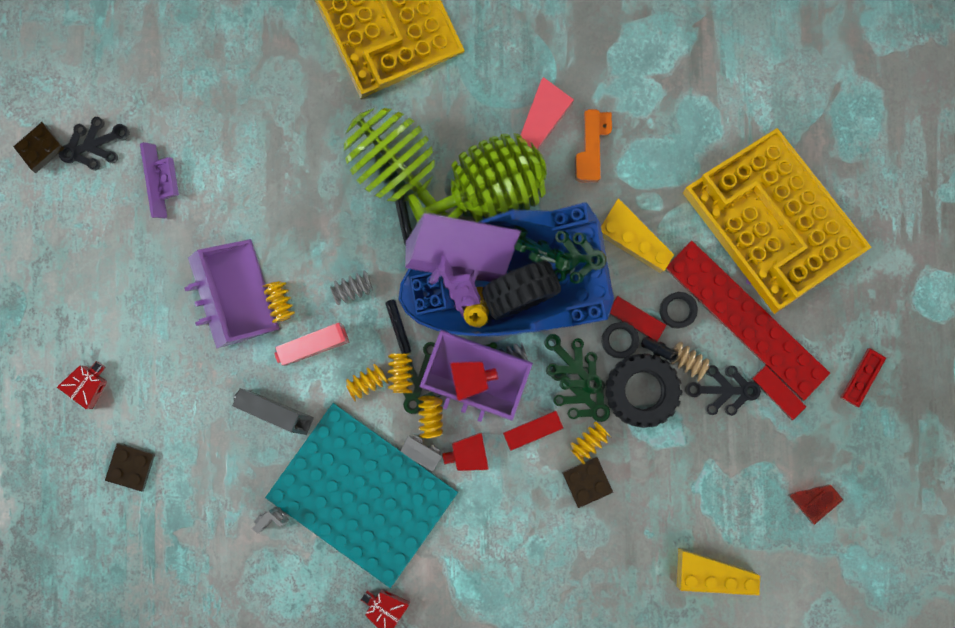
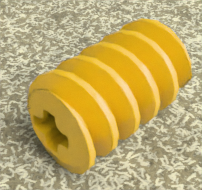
(278, 301)
(477, 314)
(400, 373)
(366, 381)
(432, 416)
(589, 442)

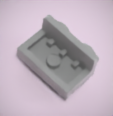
(421, 453)
(266, 518)

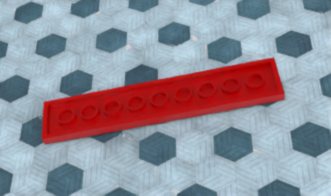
(747, 320)

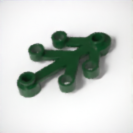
(541, 250)
(577, 257)
(575, 366)
(417, 379)
(583, 396)

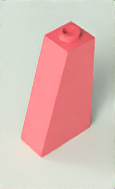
(545, 113)
(311, 344)

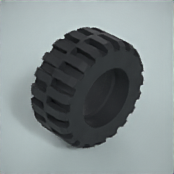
(521, 289)
(669, 390)

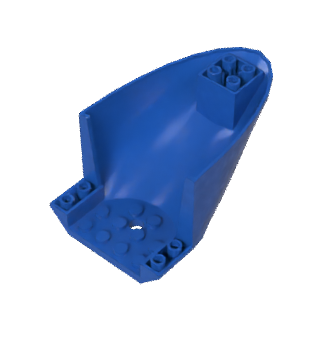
(573, 306)

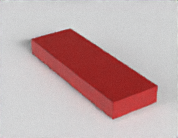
(637, 318)
(863, 377)
(778, 392)
(533, 430)

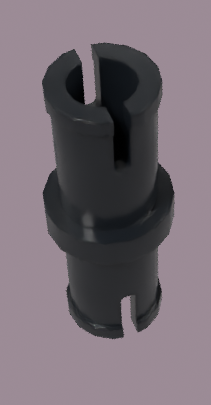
(659, 349)

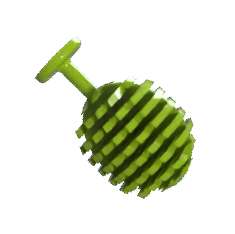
(397, 164)
(492, 179)

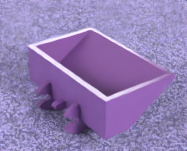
(468, 246)
(231, 292)
(502, 394)

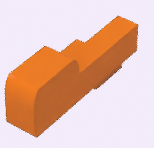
(588, 162)

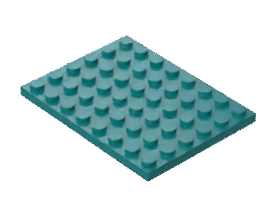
(361, 495)

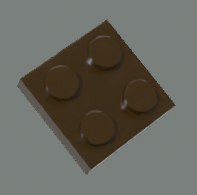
(38, 147)
(130, 467)
(587, 482)

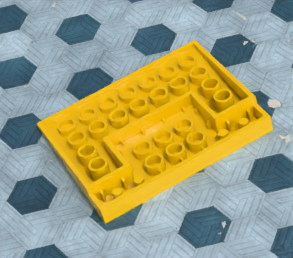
(389, 39)
(776, 220)

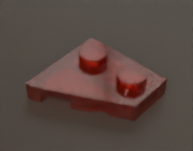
(816, 501)

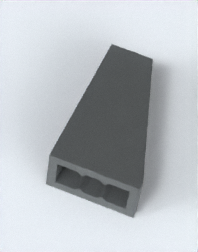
(272, 412)

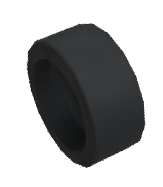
(692, 306)
(634, 343)

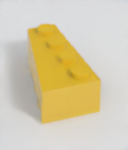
(632, 236)
(710, 575)

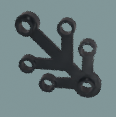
(91, 144)
(726, 390)

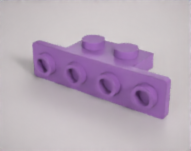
(159, 179)
(461, 287)

